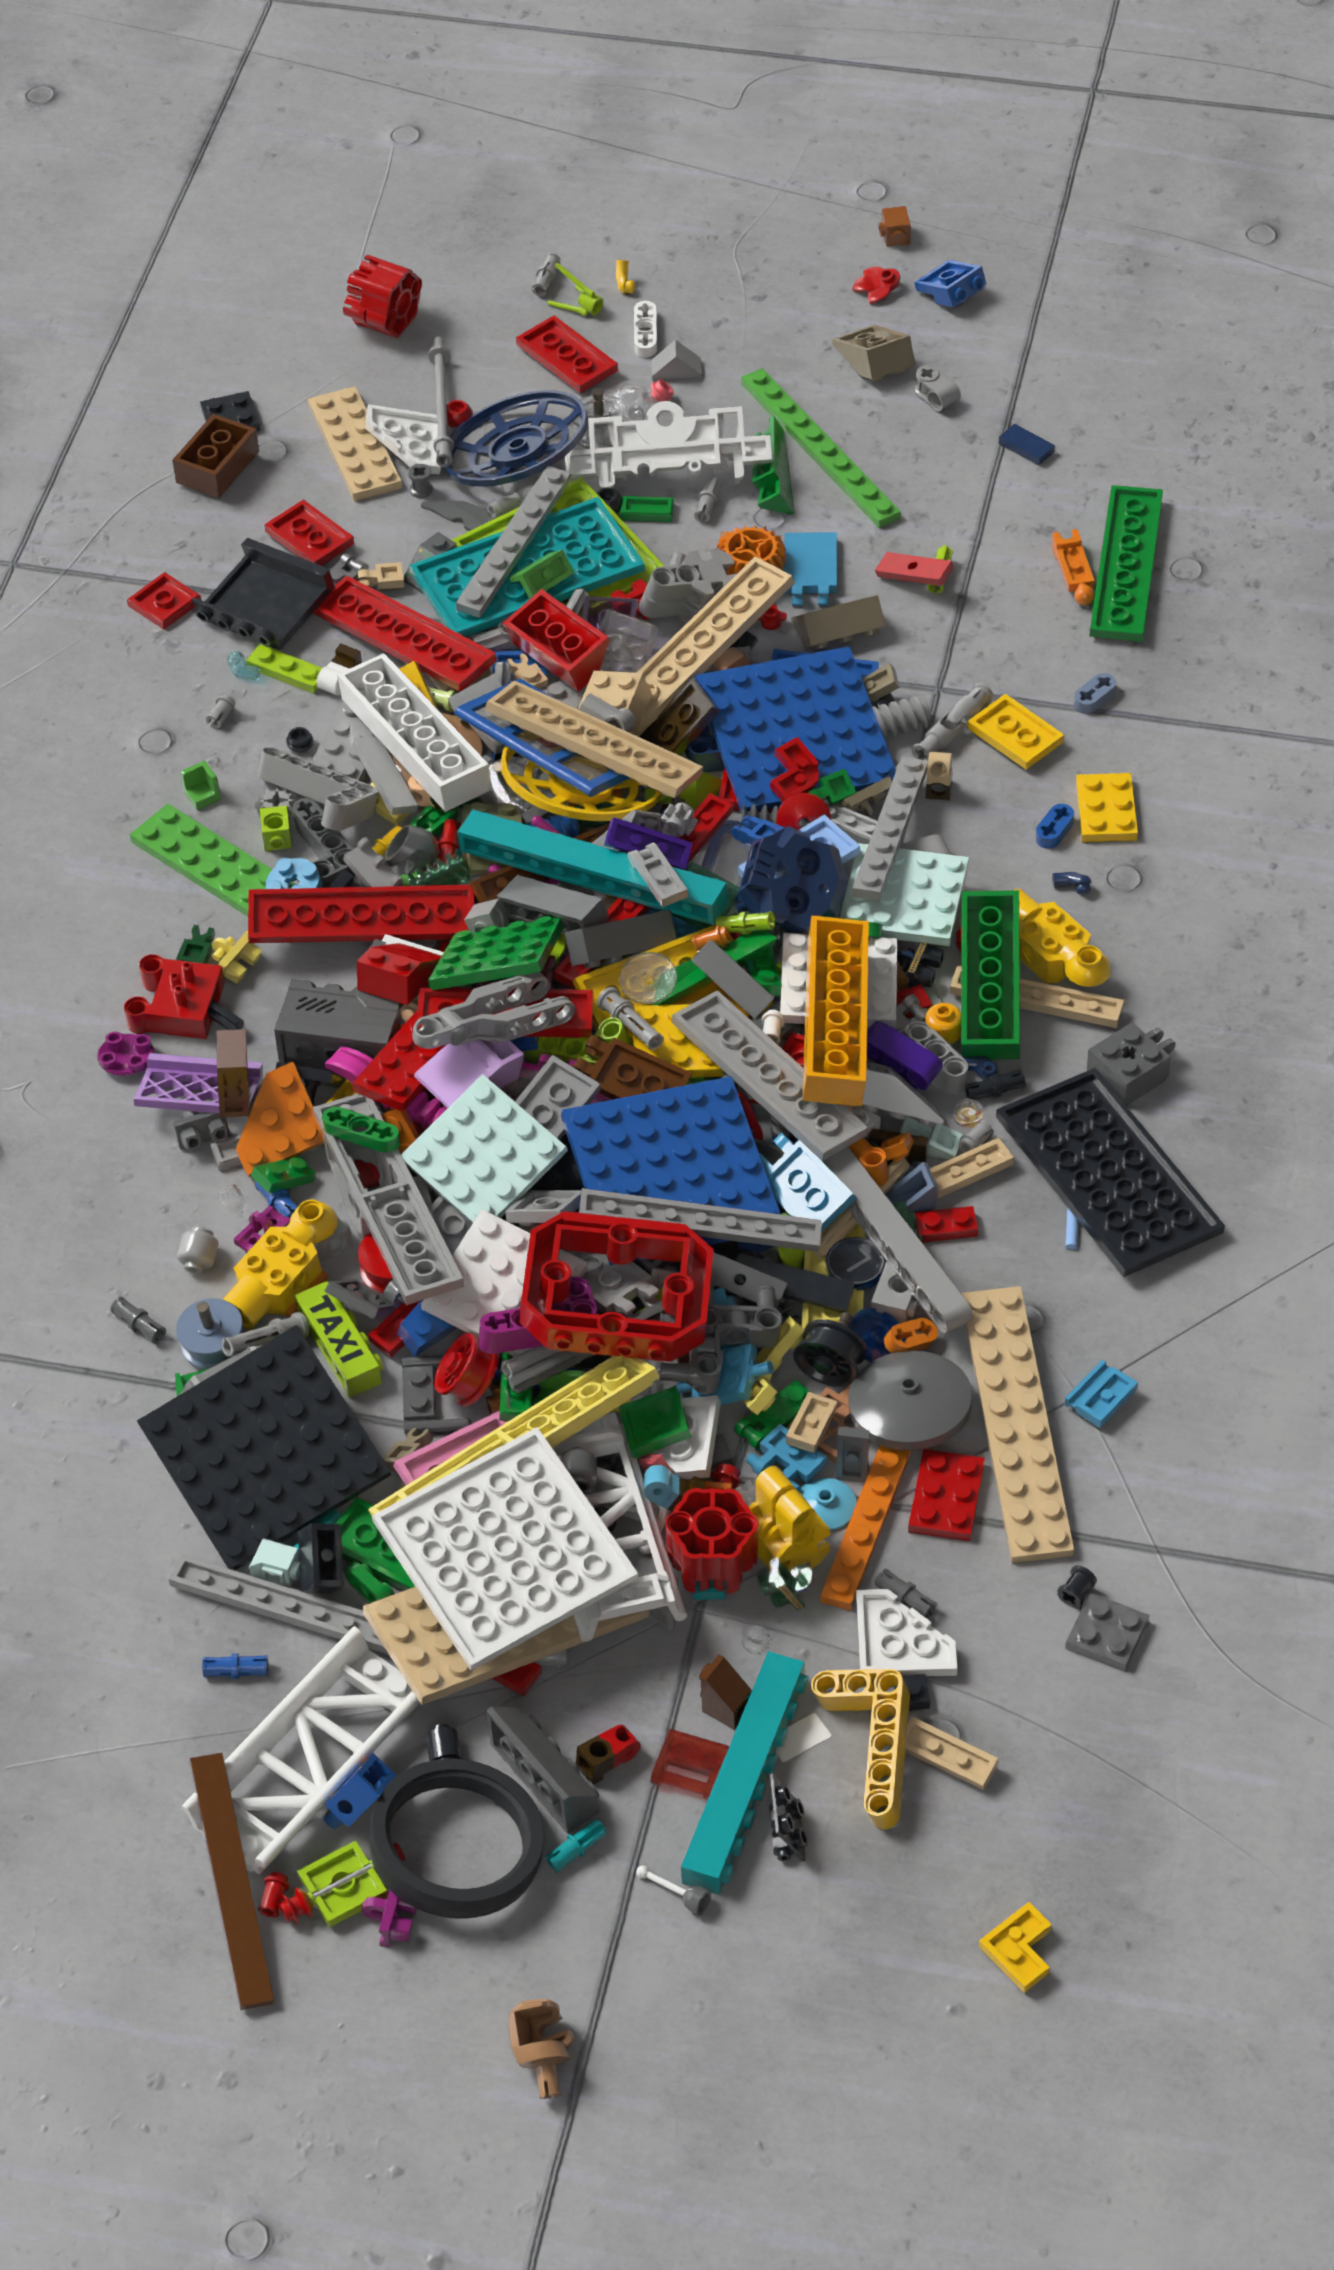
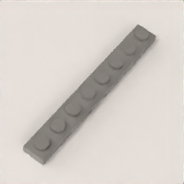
(513, 542)
(890, 829)
(709, 1220)
(271, 1600)

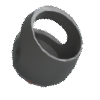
(414, 845)

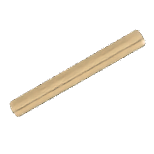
(846, 1221)

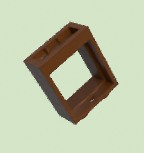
(232, 1073)

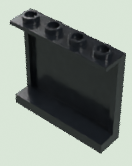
(266, 595)

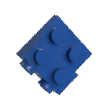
(952, 282)

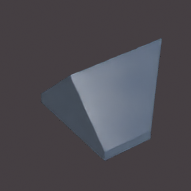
(916, 1188)

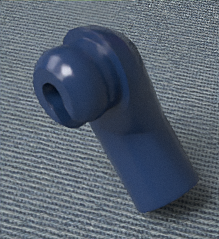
(982, 1066)

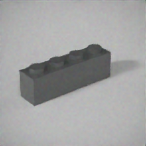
(530, 899)
(619, 938)

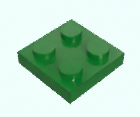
(655, 1421)

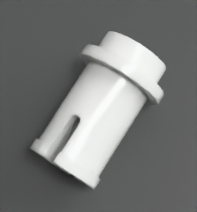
(772, 1024)

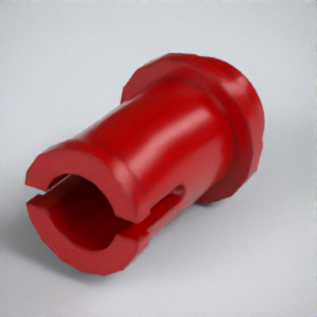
(275, 1886)

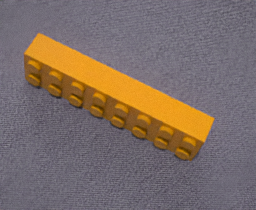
(836, 1011)

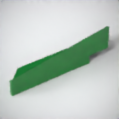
(774, 477)
(742, 950)

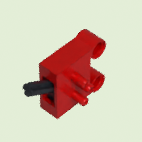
(183, 999)

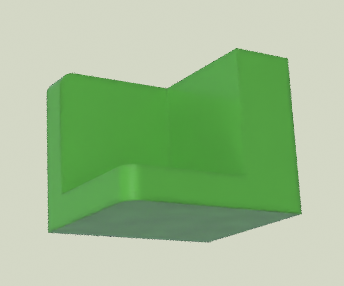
(200, 785)

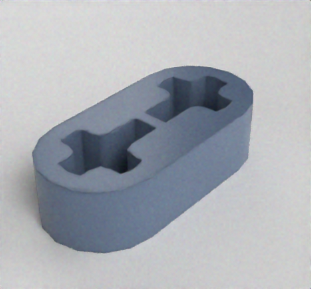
(1098, 695)

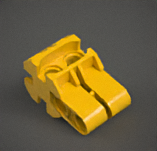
(787, 1523)

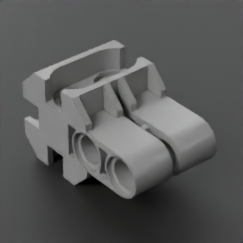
(680, 587)

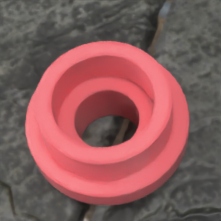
(662, 391)

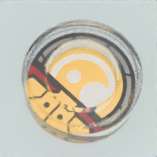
(968, 1113)

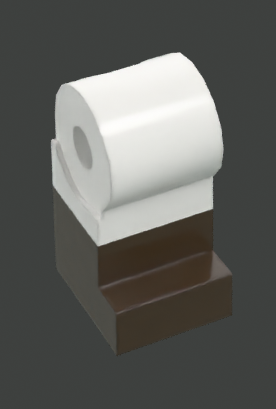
(345, 658)

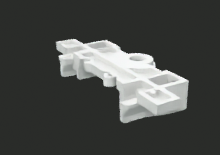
(669, 448)

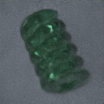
(450, 873)

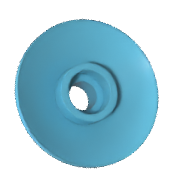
(841, 1503)

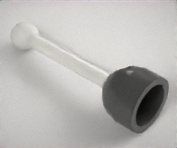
(694, 1898)

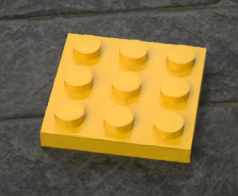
(676, 1046)

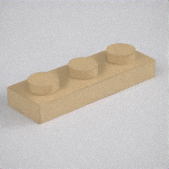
(971, 1167)
(949, 1753)

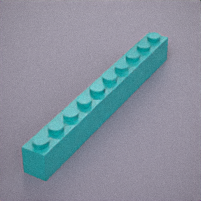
(583, 865)

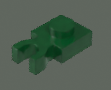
(198, 948)

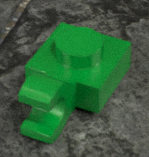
(835, 787)

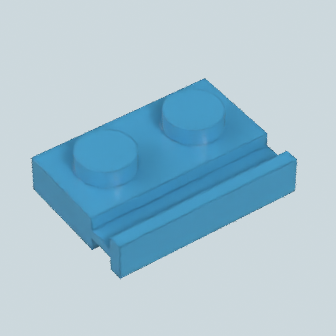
(1101, 1394)

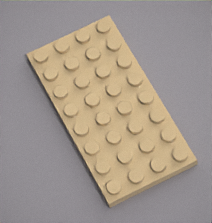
(432, 1661)

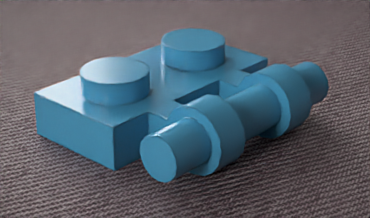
(795, 1460)

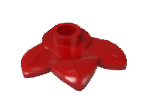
(877, 283)

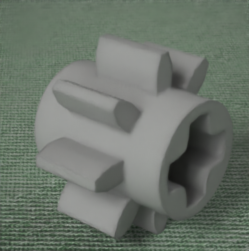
(679, 820)

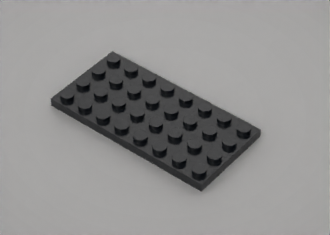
(1110, 1172)

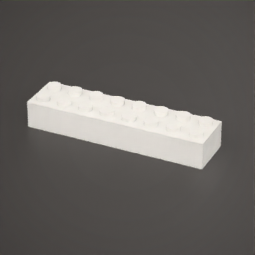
(415, 732)

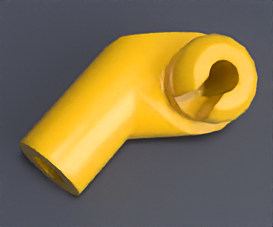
(624, 285)

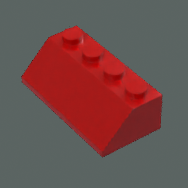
(558, 639)

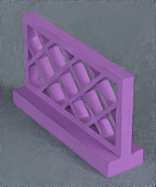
(188, 1075)

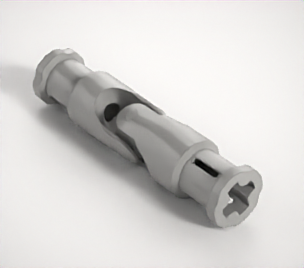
(964, 709)

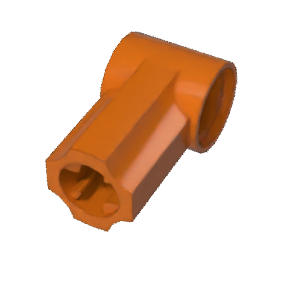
(872, 1159)

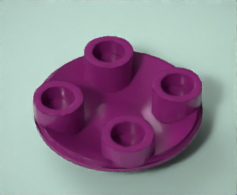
(124, 1053)

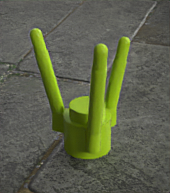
(588, 300)

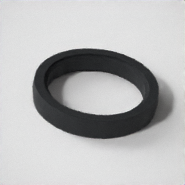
(453, 1901)

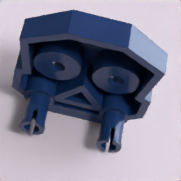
(815, 890)

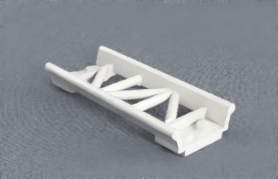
(648, 1591)
(361, 1668)

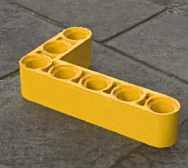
(882, 1733)

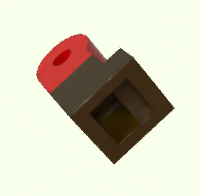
(606, 1752)

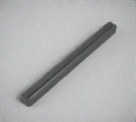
(567, 1359)

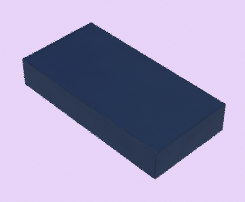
(1026, 444)

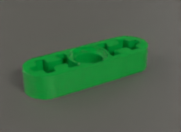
(379, 1135)

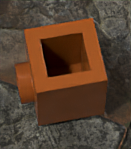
(895, 226)

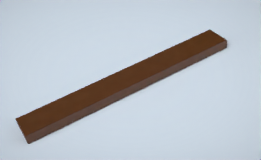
(231, 1881)

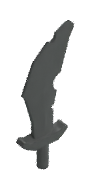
(467, 513)

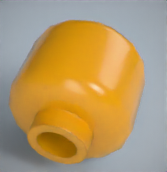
(945, 1020)

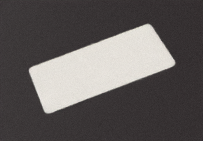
(802, 1737)

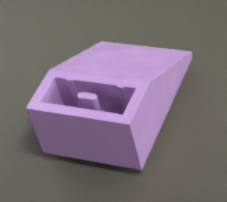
(459, 1066)

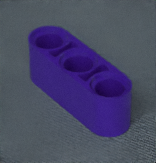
(904, 1055)

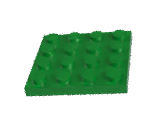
(496, 953)

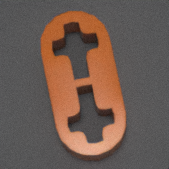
(908, 1331)

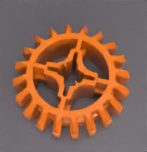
(752, 542)

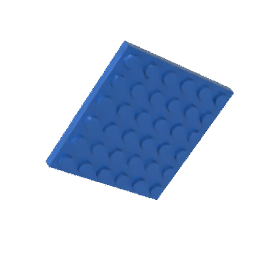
(792, 697)
(672, 1146)

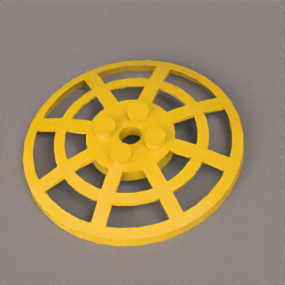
(565, 792)

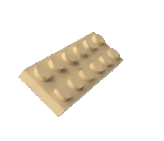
(355, 450)

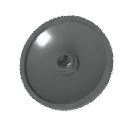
(910, 1400)

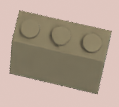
(840, 622)

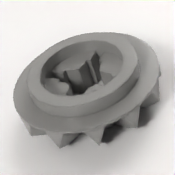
(268, 799)

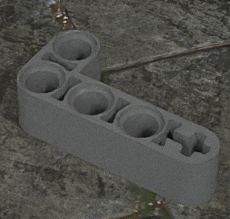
(326, 843)

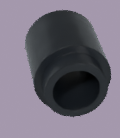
(443, 1743)

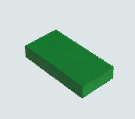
(647, 509)

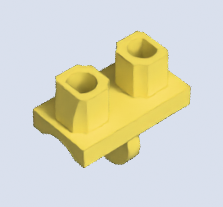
(232, 954)

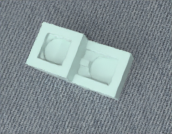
(942, 1140)

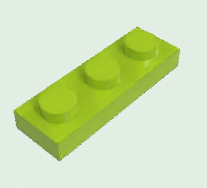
(285, 668)

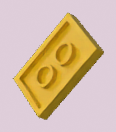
(1015, 731)
(1106, 807)

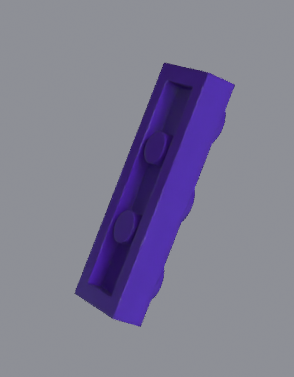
(630, 837)

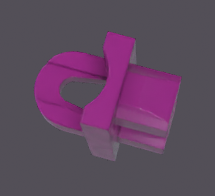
(249, 1235)
(386, 1912)

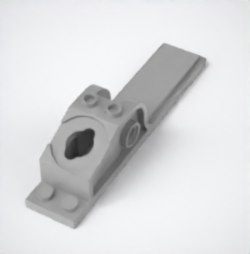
(392, 1212)

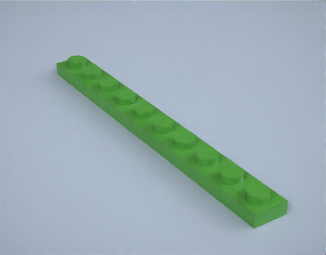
(821, 448)

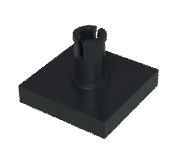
(315, 1077)

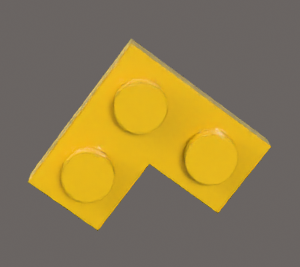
(1011, 1946)

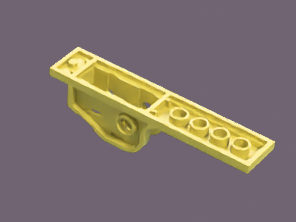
(555, 1416)

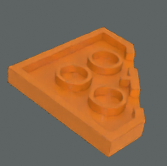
(279, 1121)

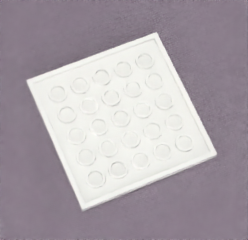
(504, 1548)

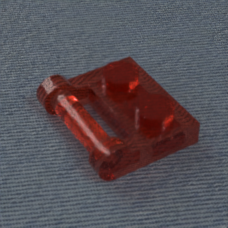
(692, 1755)

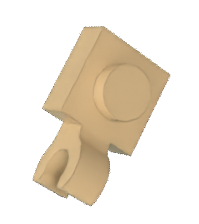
(385, 576)

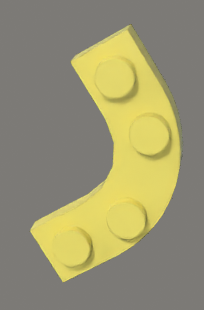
(762, 1391)

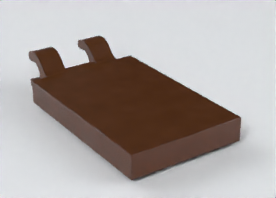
(628, 1070)

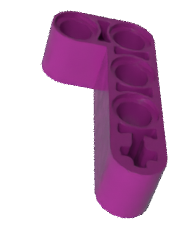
(503, 1332)

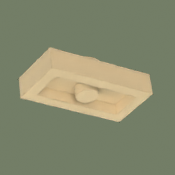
(811, 1422)

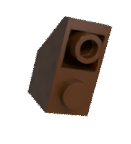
(723, 1692)

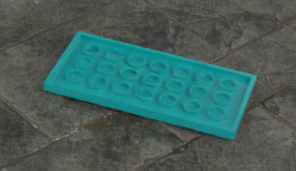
(584, 532)

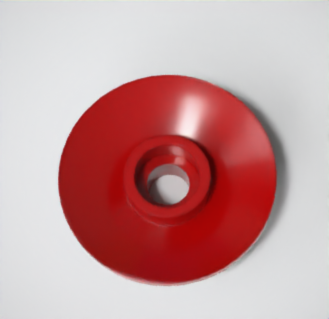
(799, 807)

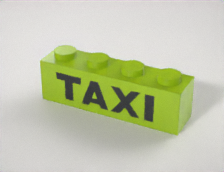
(339, 1340)

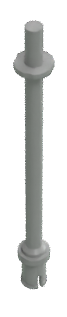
(443, 443)

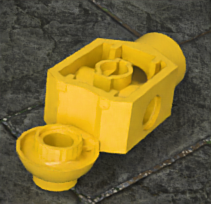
(1058, 945)
(281, 1263)

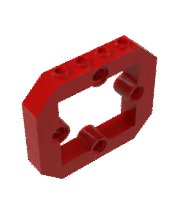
(622, 1240)

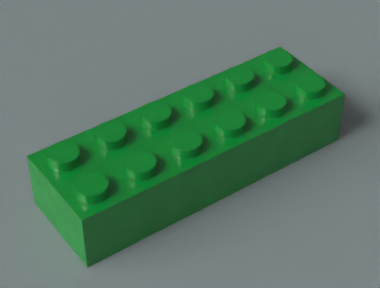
(990, 974)

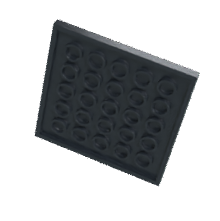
(263, 1448)

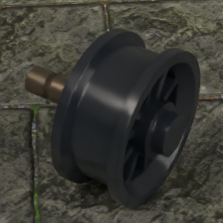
(830, 1351)

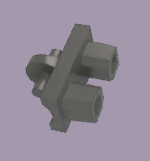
(199, 1129)

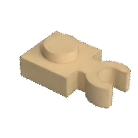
(530, 674)

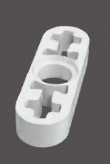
(645, 322)

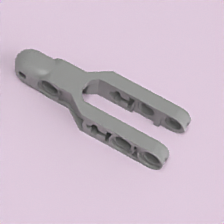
(475, 1020)

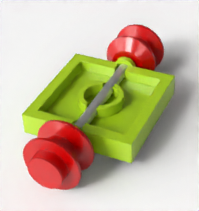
(336, 1886)

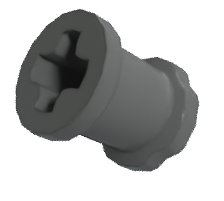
(420, 484)

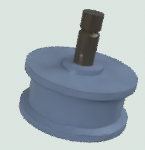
(204, 1327)

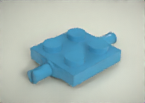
(737, 1375)

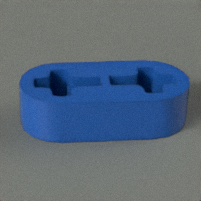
(1059, 828)

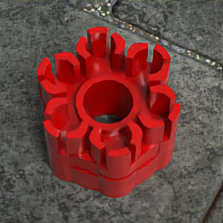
(387, 296)
(707, 1557)

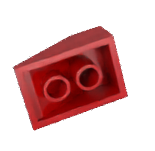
(395, 971)

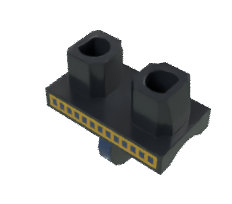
(916, 964)

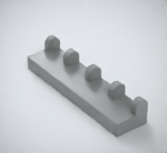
(370, 866)

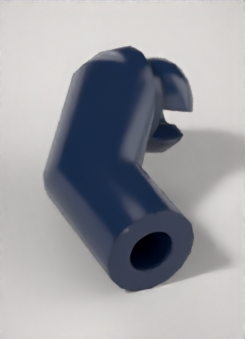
(1072, 878)

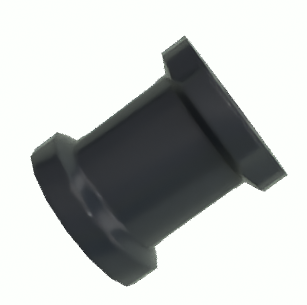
(1076, 1586)

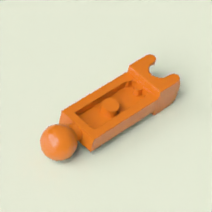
(1074, 566)

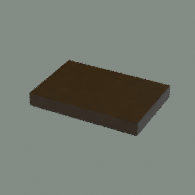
(682, 719)

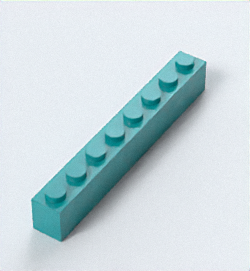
(743, 1773)

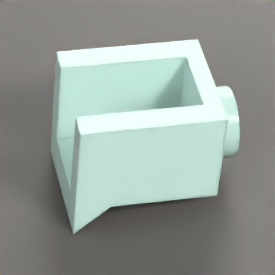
(276, 1563)

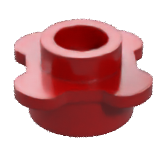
(772, 618)

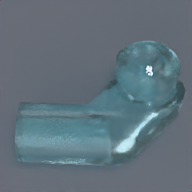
(240, 668)

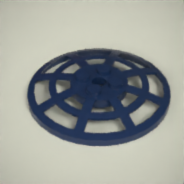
(521, 444)

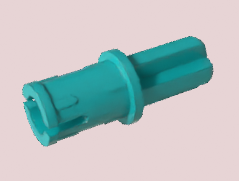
(575, 1845)

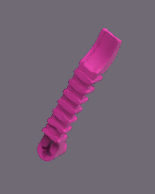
(351, 1063)

